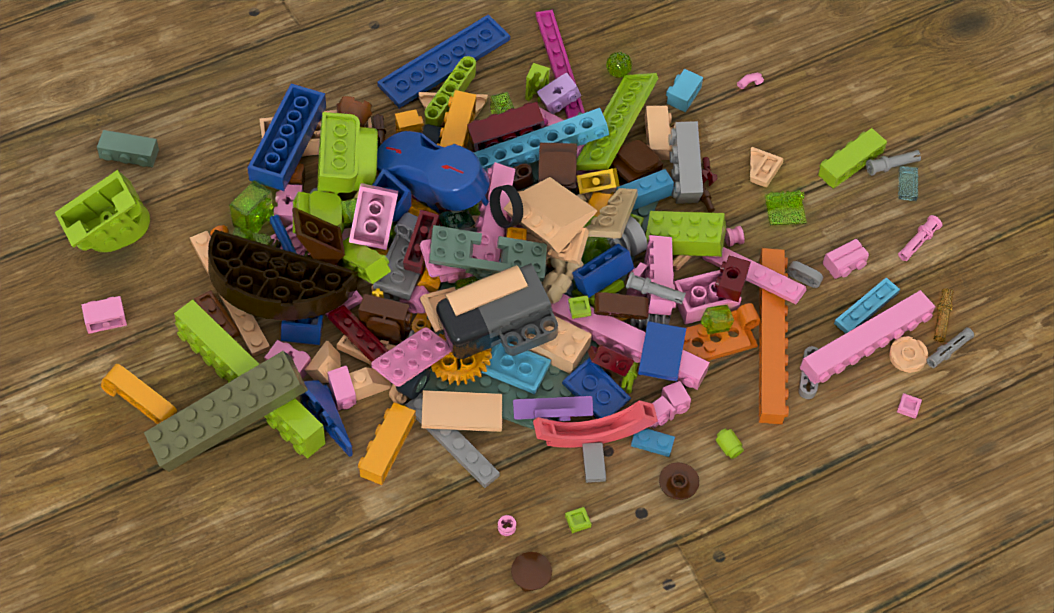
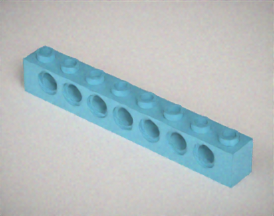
(525, 148)

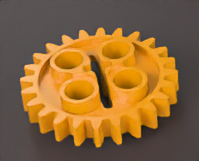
(466, 371)

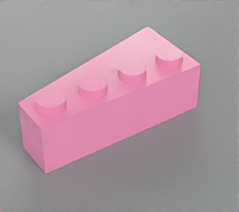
(660, 271)

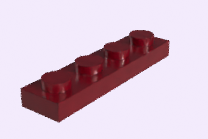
(357, 333)

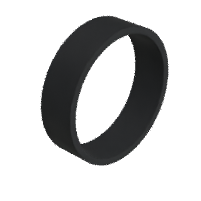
(516, 202)

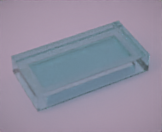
(908, 183)

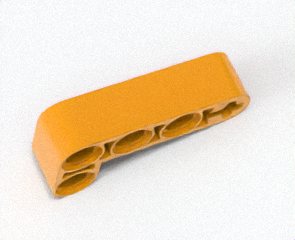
(137, 393)

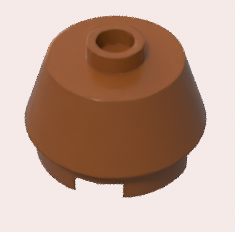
(348, 105)

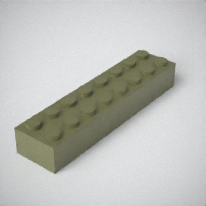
(225, 411)

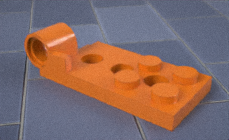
(744, 320)

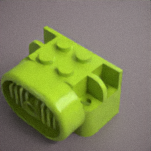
(346, 154)
(105, 216)

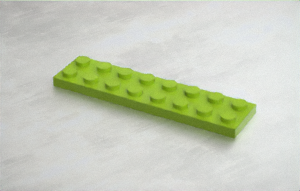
(620, 117)

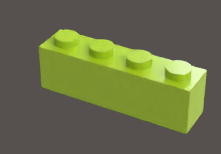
(852, 158)
(367, 262)

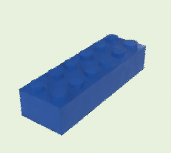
(287, 137)

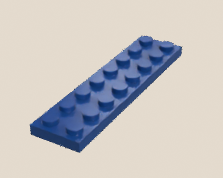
(439, 62)

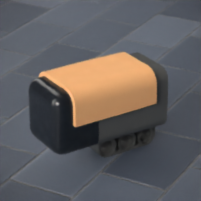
(497, 312)

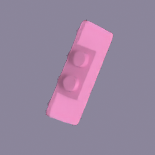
(484, 251)
(411, 356)

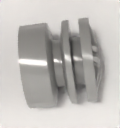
(632, 238)

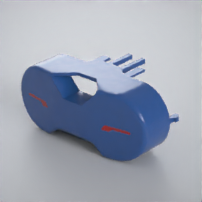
(434, 172)

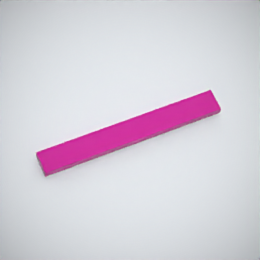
(557, 55)

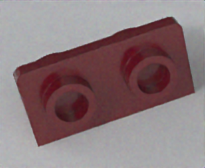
(610, 359)

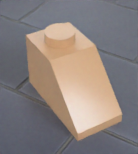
(324, 361)
(368, 382)

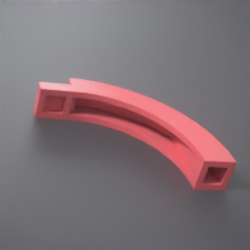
(601, 430)

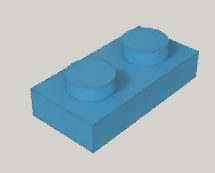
(653, 442)

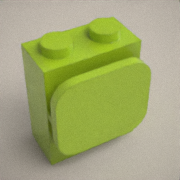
(322, 205)

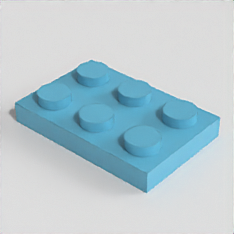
(521, 370)

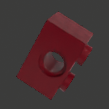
(732, 288)

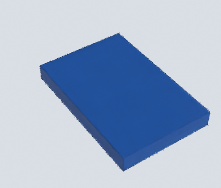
(662, 351)
(593, 381)

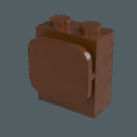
(635, 162)
(559, 163)
(385, 318)

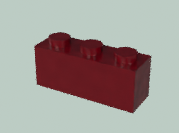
(414, 258)

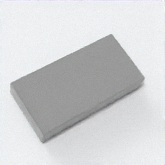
(594, 462)

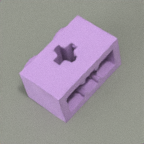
(559, 93)

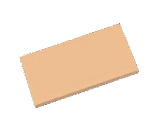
(462, 411)

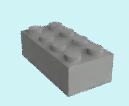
(686, 162)

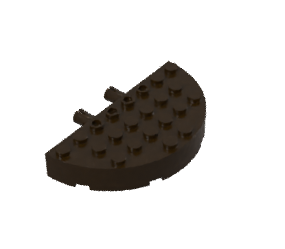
(275, 281)

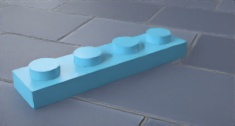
(867, 306)

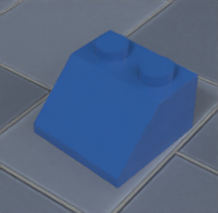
(403, 202)
(303, 330)

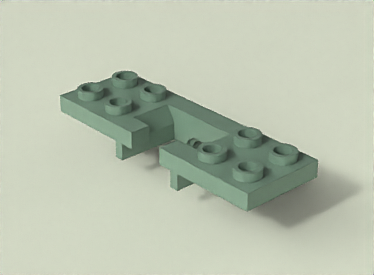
(455, 249)

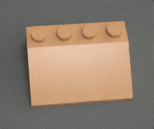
(552, 213)

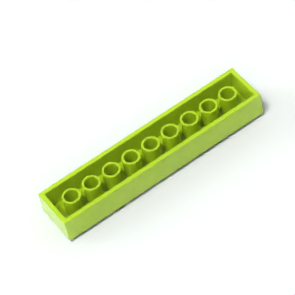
(231, 361)

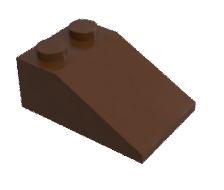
(319, 237)

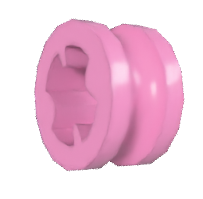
(505, 520)

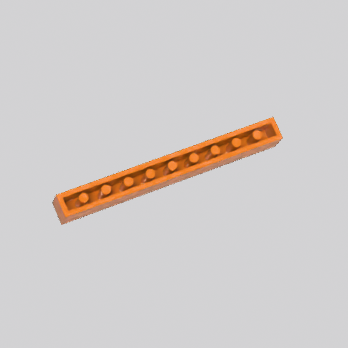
(773, 345)

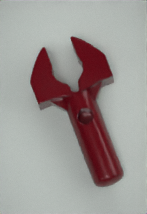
(706, 172)

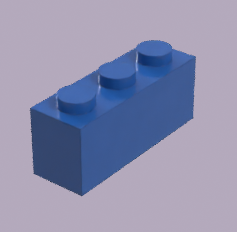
(603, 270)

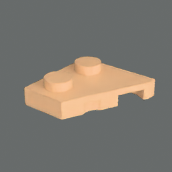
(763, 166)

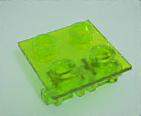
(785, 208)

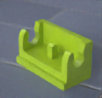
(536, 79)

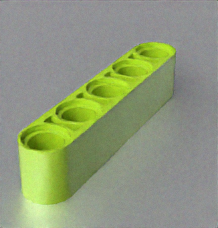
(457, 80)

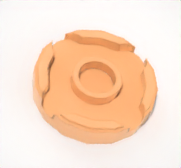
(908, 354)

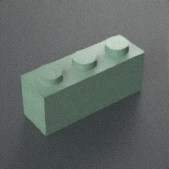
(127, 148)

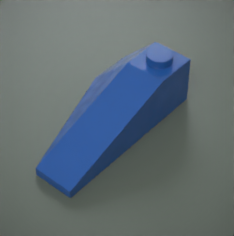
(322, 407)

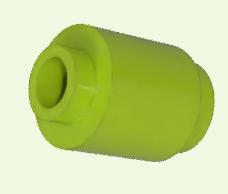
(729, 443)

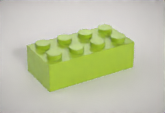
(690, 231)

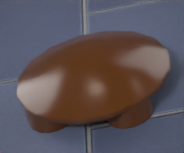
(531, 571)

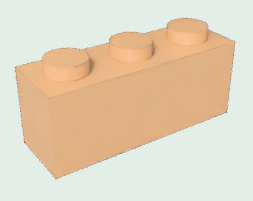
(657, 130)

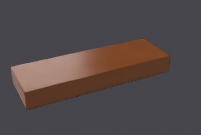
(215, 310)

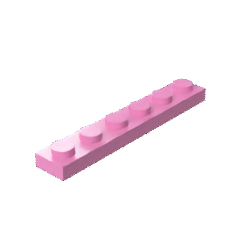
(764, 277)

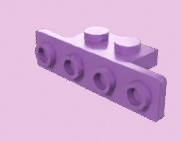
(553, 408)

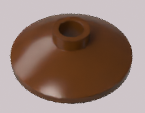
(679, 473)

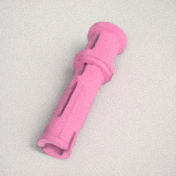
(924, 233)

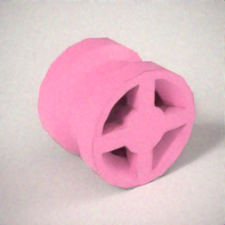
(734, 236)

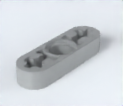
(804, 378)

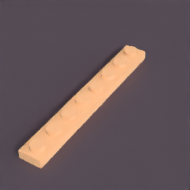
(244, 322)

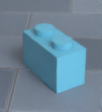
(684, 90)

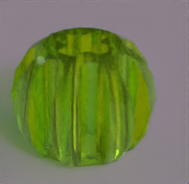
(619, 64)

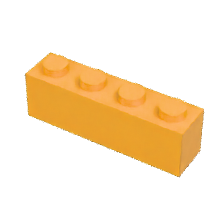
(387, 443)

